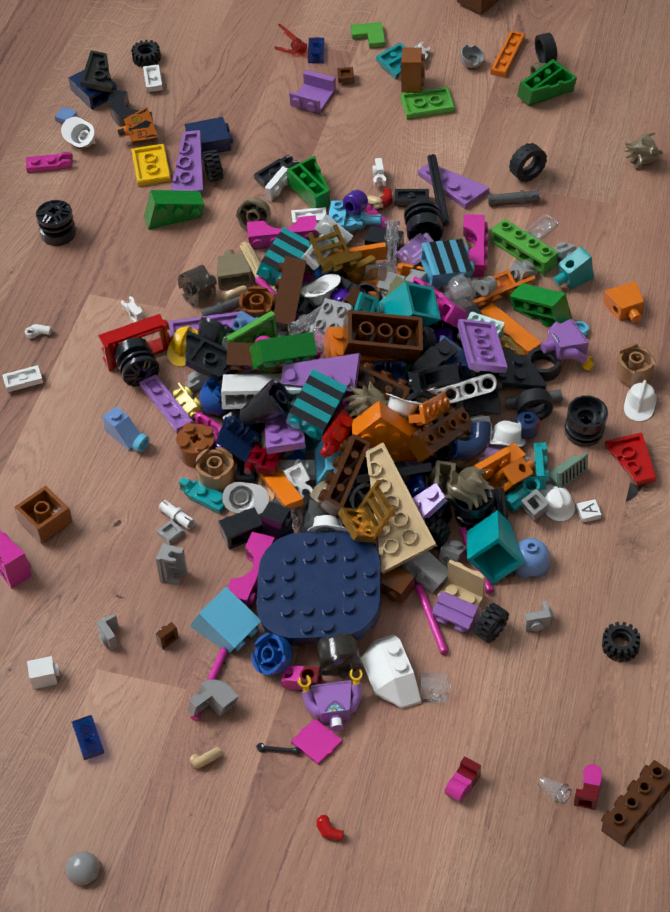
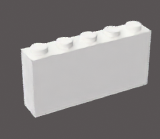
(241, 388)

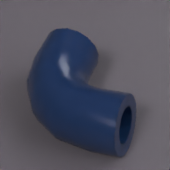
(475, 445)

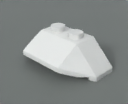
(391, 672)

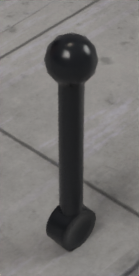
(261, 748)

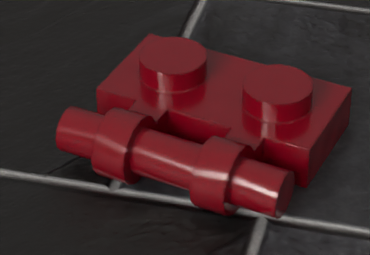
(263, 462)

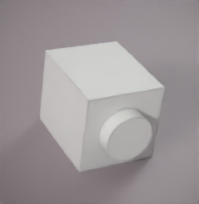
(43, 672)

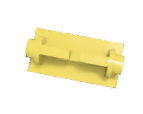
(183, 396)

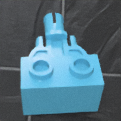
(349, 221)

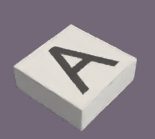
(588, 511)

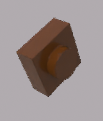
(345, 75)
(167, 635)

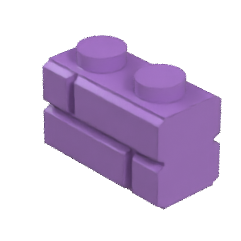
(457, 611)

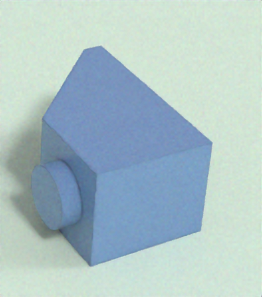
(120, 427)

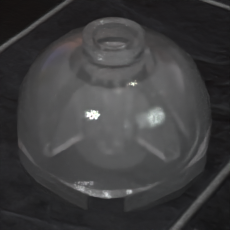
(460, 290)

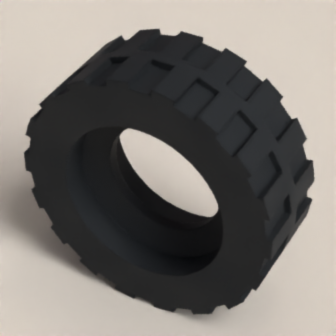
(521, 156)

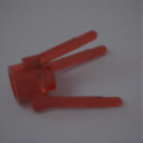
(297, 44)

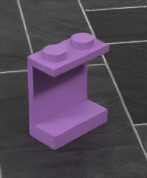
(314, 92)

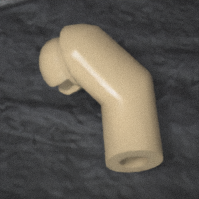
(376, 201)
(225, 295)
(206, 758)

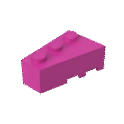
(13, 562)

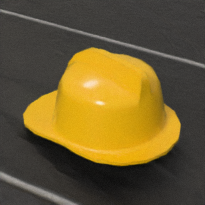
(177, 347)

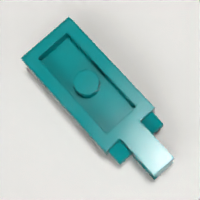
(541, 462)
(201, 495)

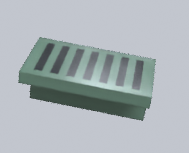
(569, 470)

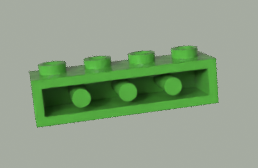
(524, 246)

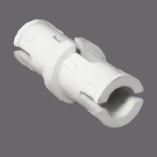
(177, 514)

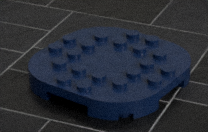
(319, 586)

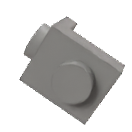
(564, 249)
(522, 269)
(453, 551)
(539, 620)
(105, 628)

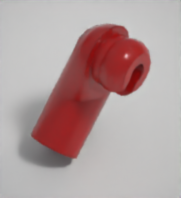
(387, 197)
(326, 829)

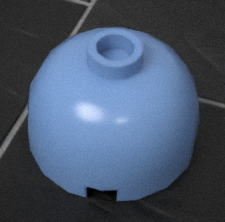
(536, 558)

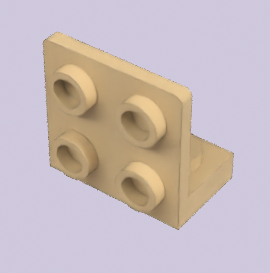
(465, 583)

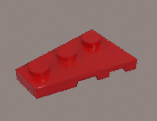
(633, 457)

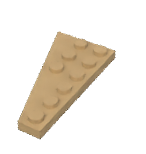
(407, 532)

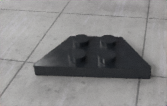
(206, 357)
(519, 373)
(404, 467)

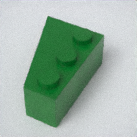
(546, 83)
(309, 183)
(172, 207)
(541, 304)
(283, 350)

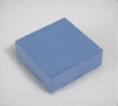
(64, 114)

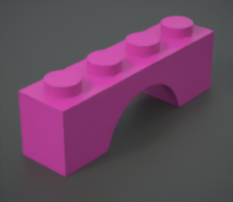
(474, 232)
(263, 235)
(448, 310)
(246, 587)

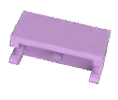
(411, 251)

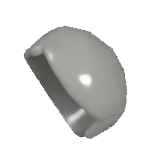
(472, 56)
(82, 868)

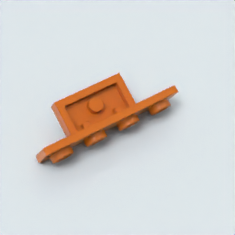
(506, 285)
(430, 410)
(499, 460)

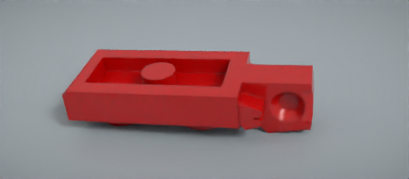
(336, 433)

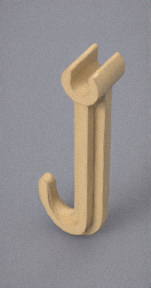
(252, 261)

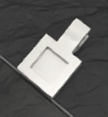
(378, 172)
(135, 313)

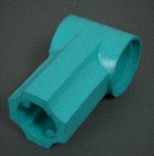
(513, 499)

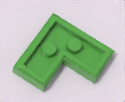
(372, 31)

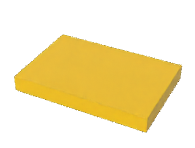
(151, 165)

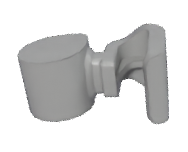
(484, 286)

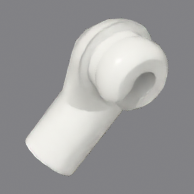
(36, 330)

